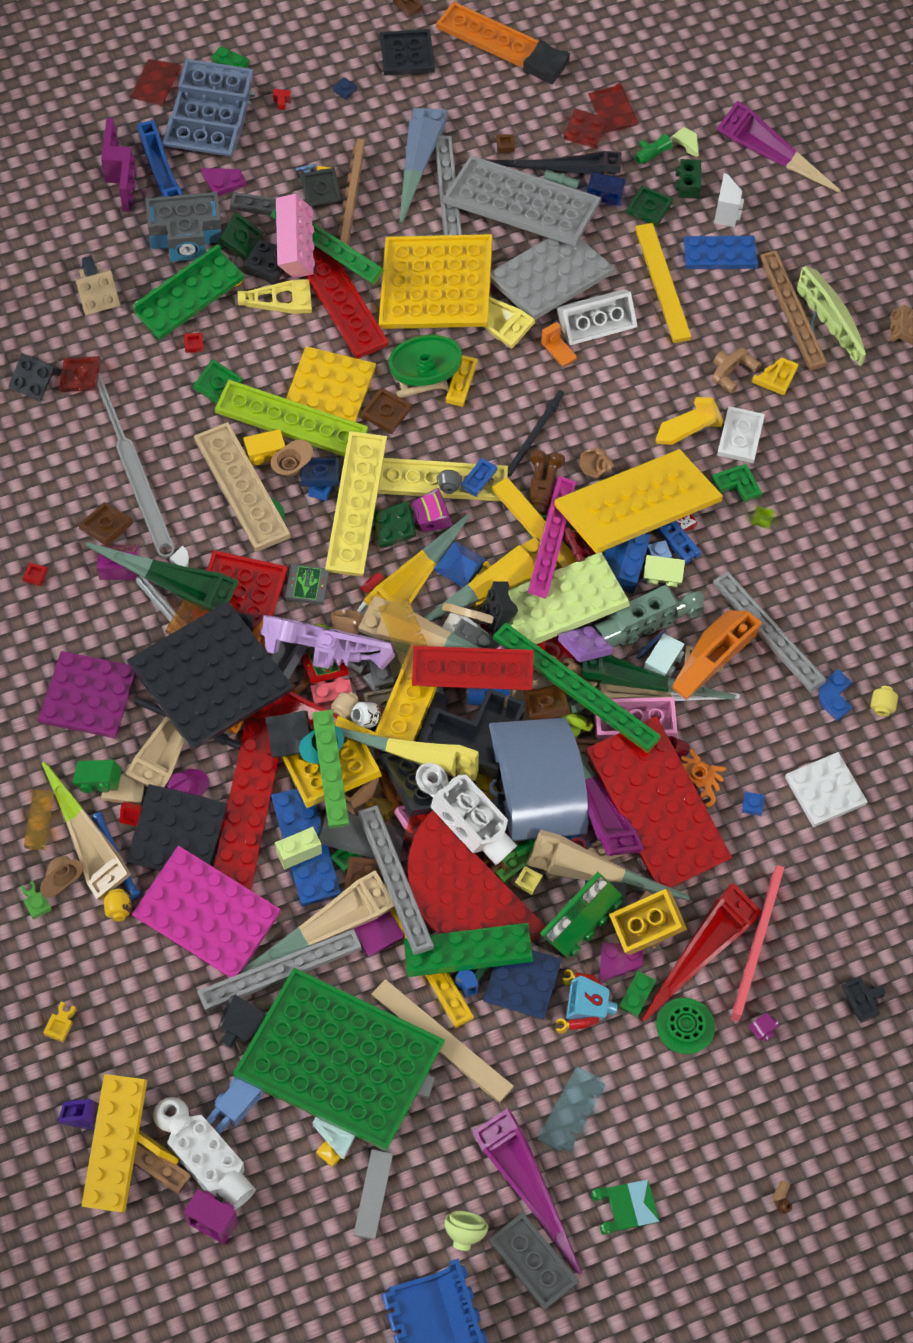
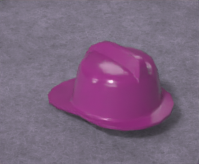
(189, 781)

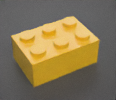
(648, 921)

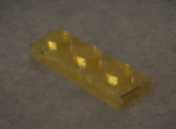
(39, 820)

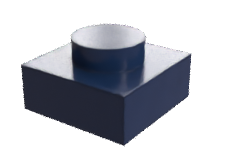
(344, 88)

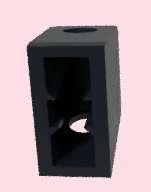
(239, 1021)

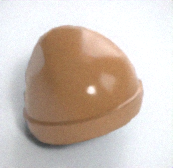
(346, 620)

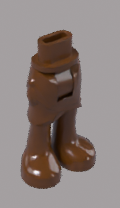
(542, 490)

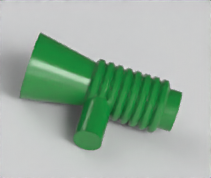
(652, 150)

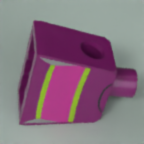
(431, 512)

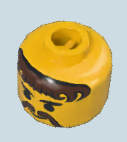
(117, 904)

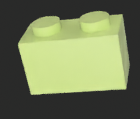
(663, 571)
(298, 848)

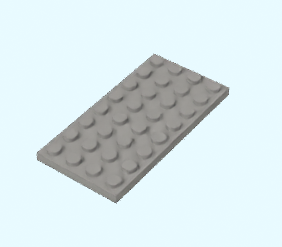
(522, 200)

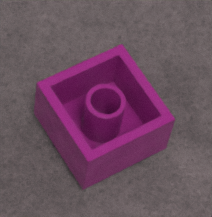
(211, 1216)

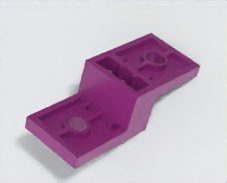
(118, 165)

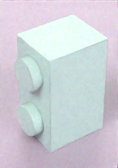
(665, 656)

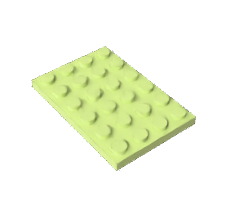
(575, 597)

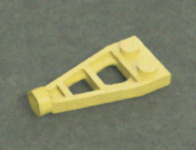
(300, 297)

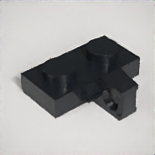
(863, 998)

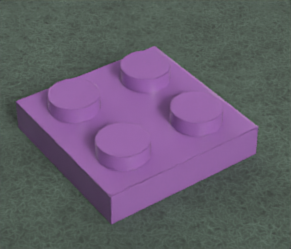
(585, 644)

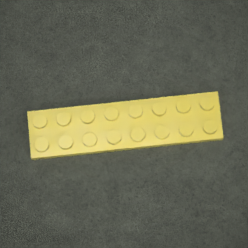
(420, 476)
(356, 504)

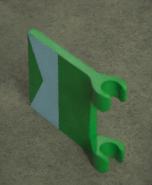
(630, 1205)

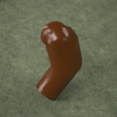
(302, 684)

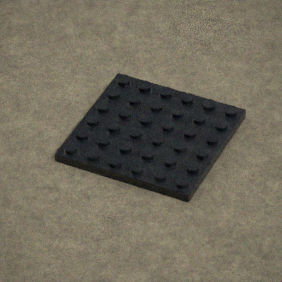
(210, 675)

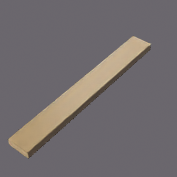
(452, 1050)

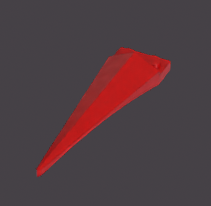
(722, 925)

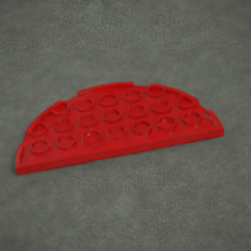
(457, 887)

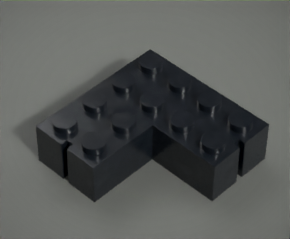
(476, 735)

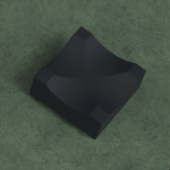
(546, 62)
(263, 262)
(499, 605)
(287, 732)

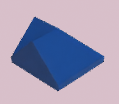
(460, 564)

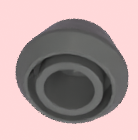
(449, 481)

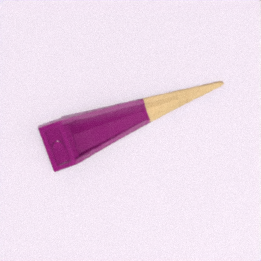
(753, 133)

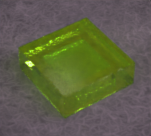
(763, 517)

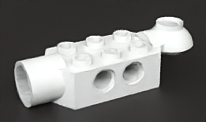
(466, 812)
(203, 1153)

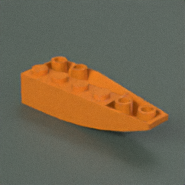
(715, 649)

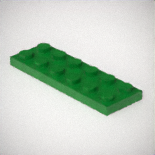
(471, 950)

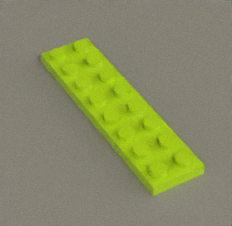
(292, 418)

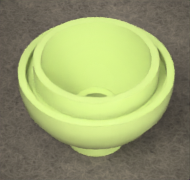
(465, 1229)

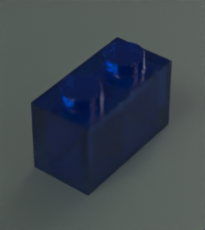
(607, 187)

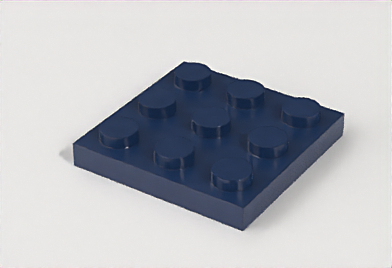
(524, 986)

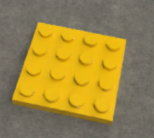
(331, 383)
(356, 767)

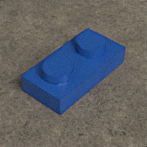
(479, 477)

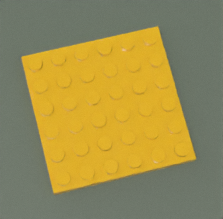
(436, 281)

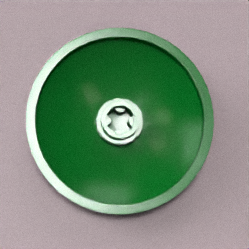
(425, 360)

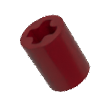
(681, 747)

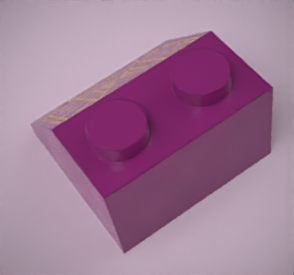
(111, 570)

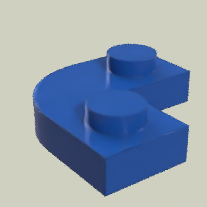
(830, 695)

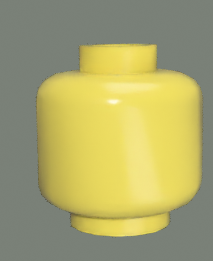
(884, 701)

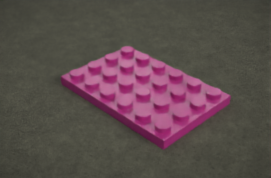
(206, 912)

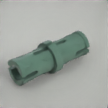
(561, 179)

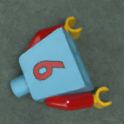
(586, 1003)

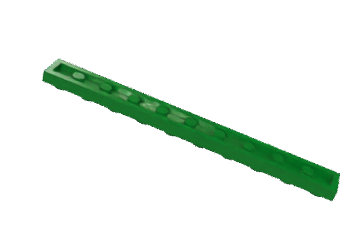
(580, 690)

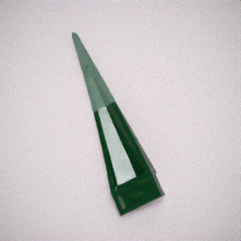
(194, 585)
(618, 672)

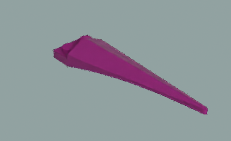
(511, 1154)

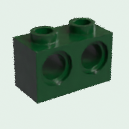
(688, 178)

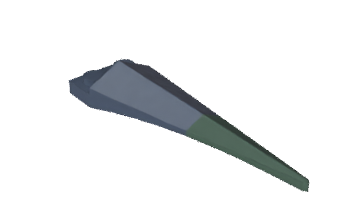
(423, 135)

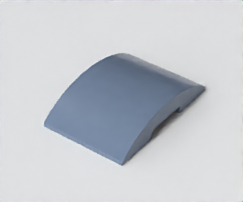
(209, 108)
(541, 778)

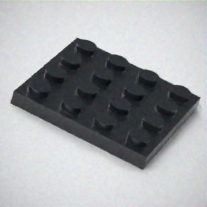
(403, 776)
(175, 820)

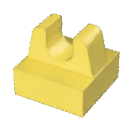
(528, 880)

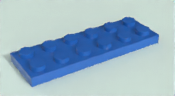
(315, 877)

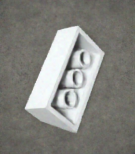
(597, 316)

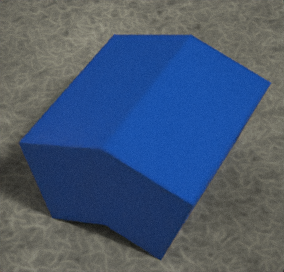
(467, 982)

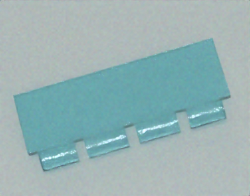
(571, 1104)

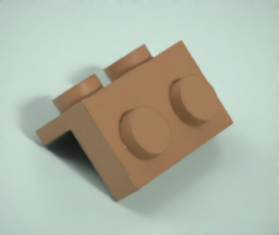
(902, 324)

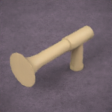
(405, 391)

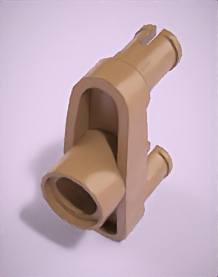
(727, 363)

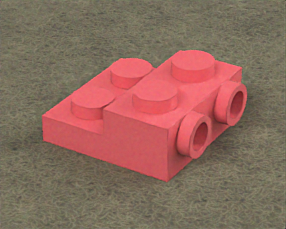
(325, 693)

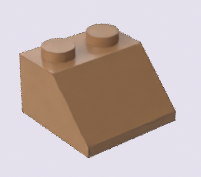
(358, 796)

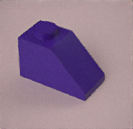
(79, 1114)

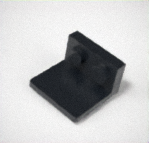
(32, 376)

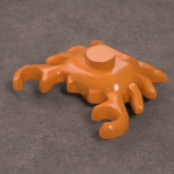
(703, 776)

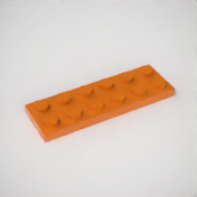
(486, 34)

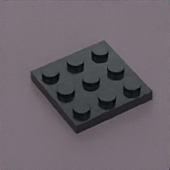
(407, 52)

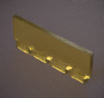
(402, 631)

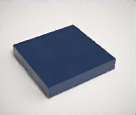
(320, 473)

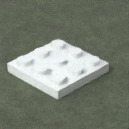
(825, 789)

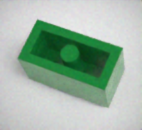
(97, 776)

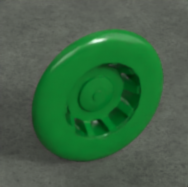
(686, 1025)

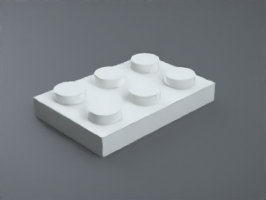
(741, 434)

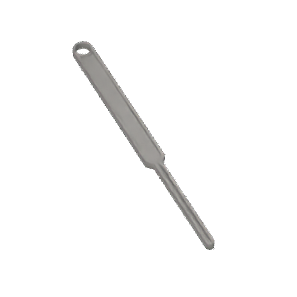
(138, 480)

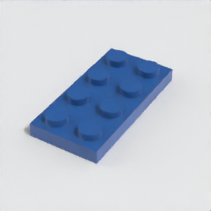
(720, 252)

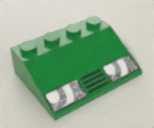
(583, 915)

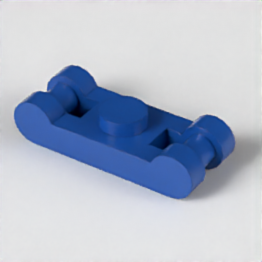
(679, 541)

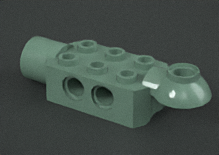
(648, 614)

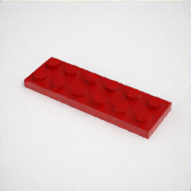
(472, 668)

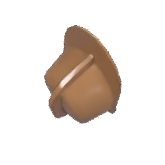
(292, 458)
(60, 874)

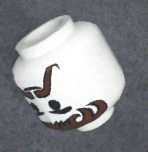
(366, 714)

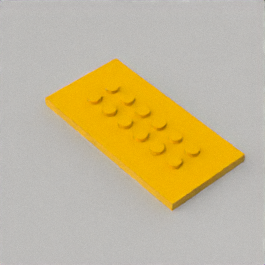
(638, 500)

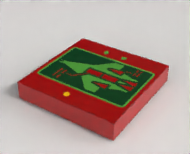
(318, 674)

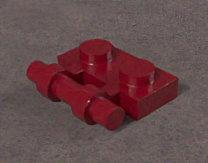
(579, 546)

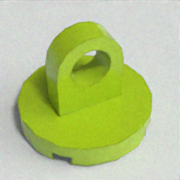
(577, 723)

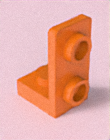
(556, 346)

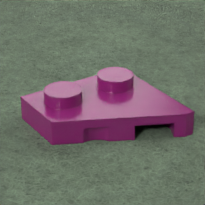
(223, 180)

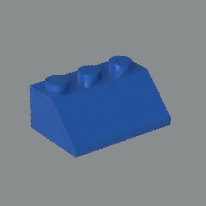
(627, 561)

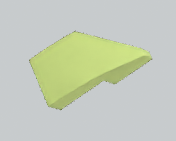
(687, 139)

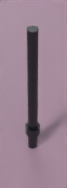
(551, 407)
(222, 739)

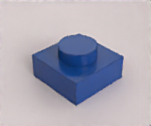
(320, 493)
(753, 803)

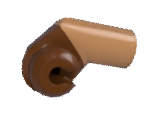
(780, 1199)

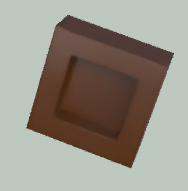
(505, 143)

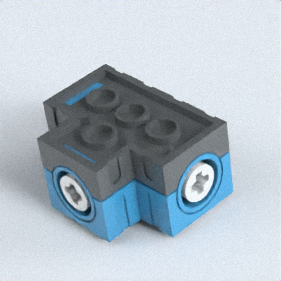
(184, 224)

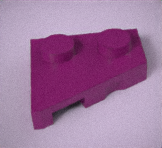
(616, 962)

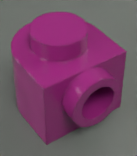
(764, 1027)

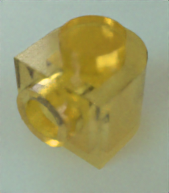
(384, 805)

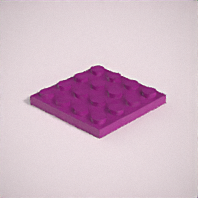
(87, 695)

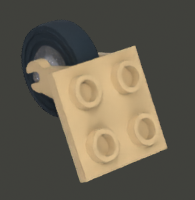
(96, 287)

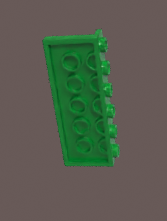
(187, 292)

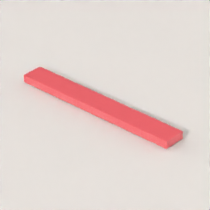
(757, 943)

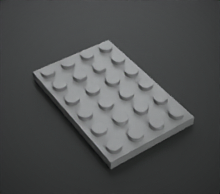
(550, 275)

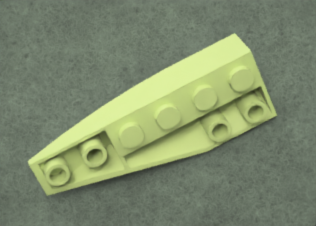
(831, 311)

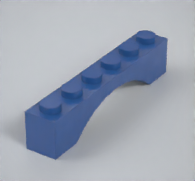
(157, 159)

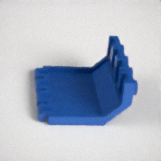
(435, 1309)

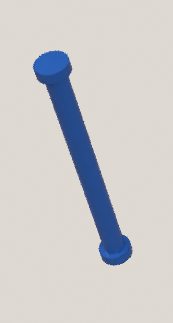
(98, 818)

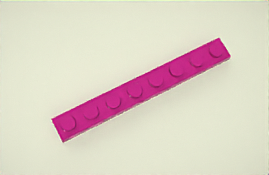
(550, 541)

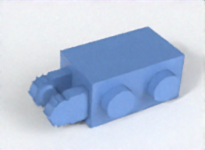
(234, 1104)

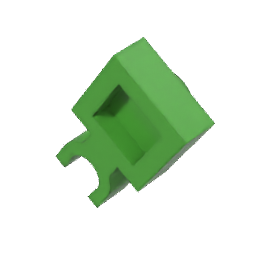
(36, 902)

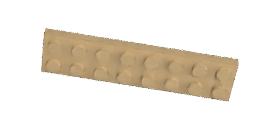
(242, 487)

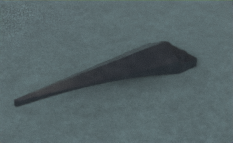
(583, 164)

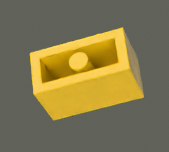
(263, 446)

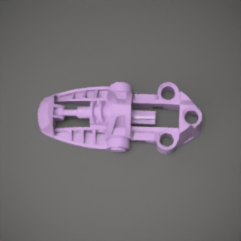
(330, 645)

